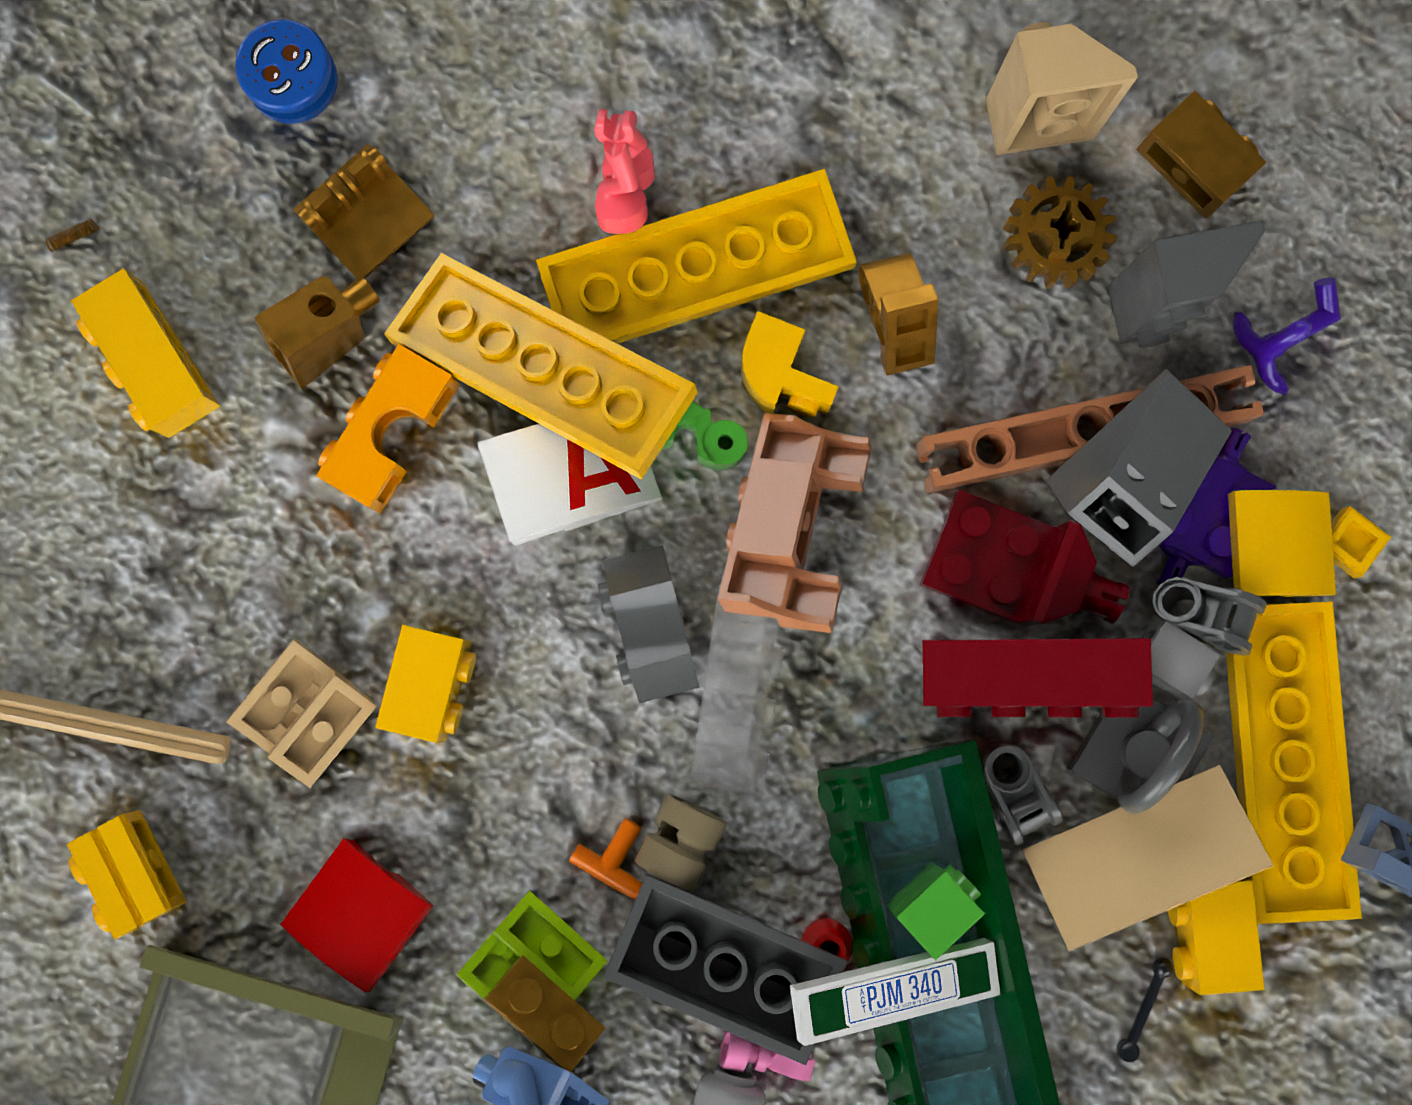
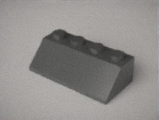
(717, 965)

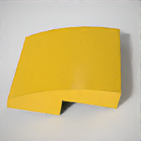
(1282, 543)

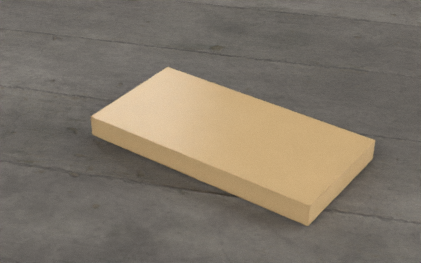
(1148, 861)

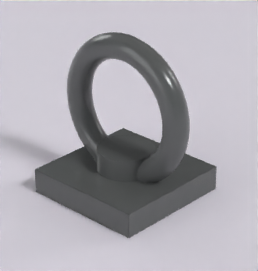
(1144, 755)

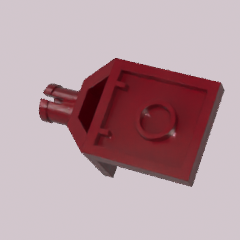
(1018, 565)

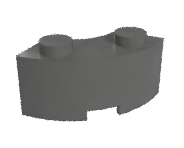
(649, 624)

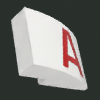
(555, 484)

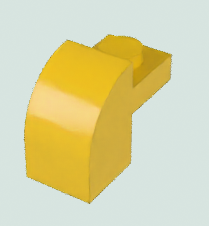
(769, 371)

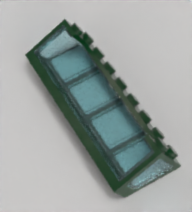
(886, 827)

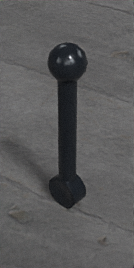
(1128, 1048)

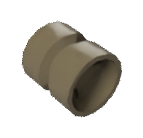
(680, 843)

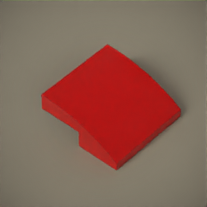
(356, 915)

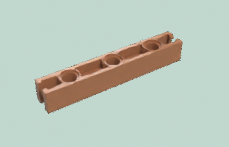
(1052, 436)

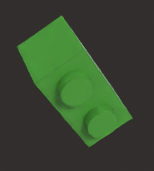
(937, 907)

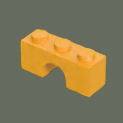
(402, 388)

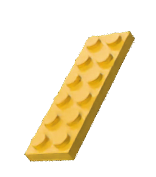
(701, 260)
(543, 365)
(1295, 764)

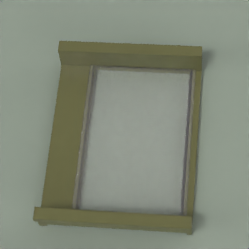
(249, 1041)

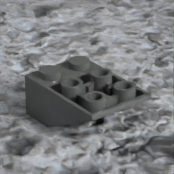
(1142, 468)

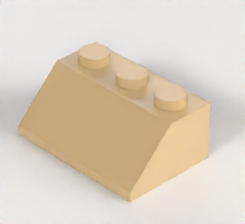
(1055, 89)

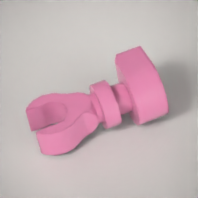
(738, 1052)

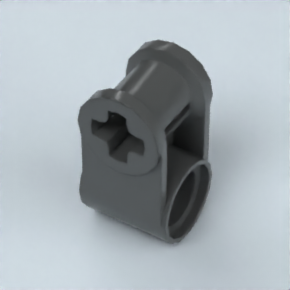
(1219, 614)
(1021, 798)

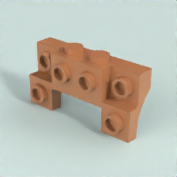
(778, 519)

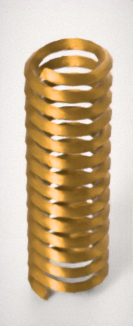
(69, 238)

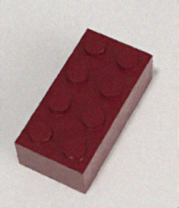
(1038, 673)

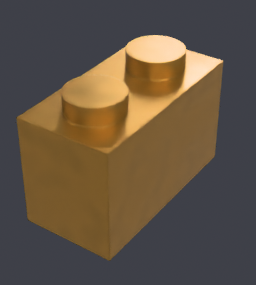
(1201, 154)
(544, 1014)

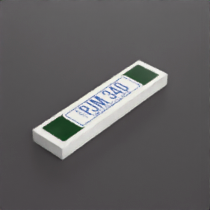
(894, 991)

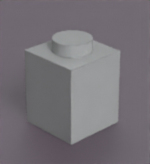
(1179, 661)

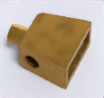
(316, 326)

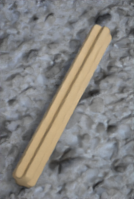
(114, 727)

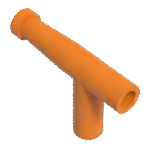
(607, 867)

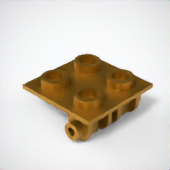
(364, 212)

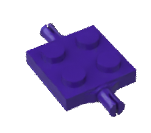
(1204, 529)

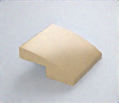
(302, 712)

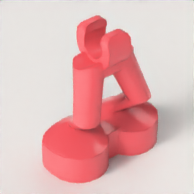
(626, 172)

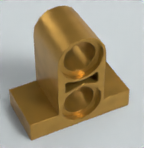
(901, 312)

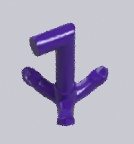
(1273, 345)

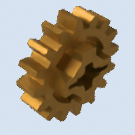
(1079, 223)

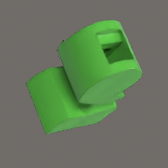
(718, 444)

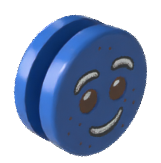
(286, 71)

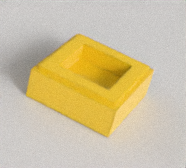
(1356, 541)

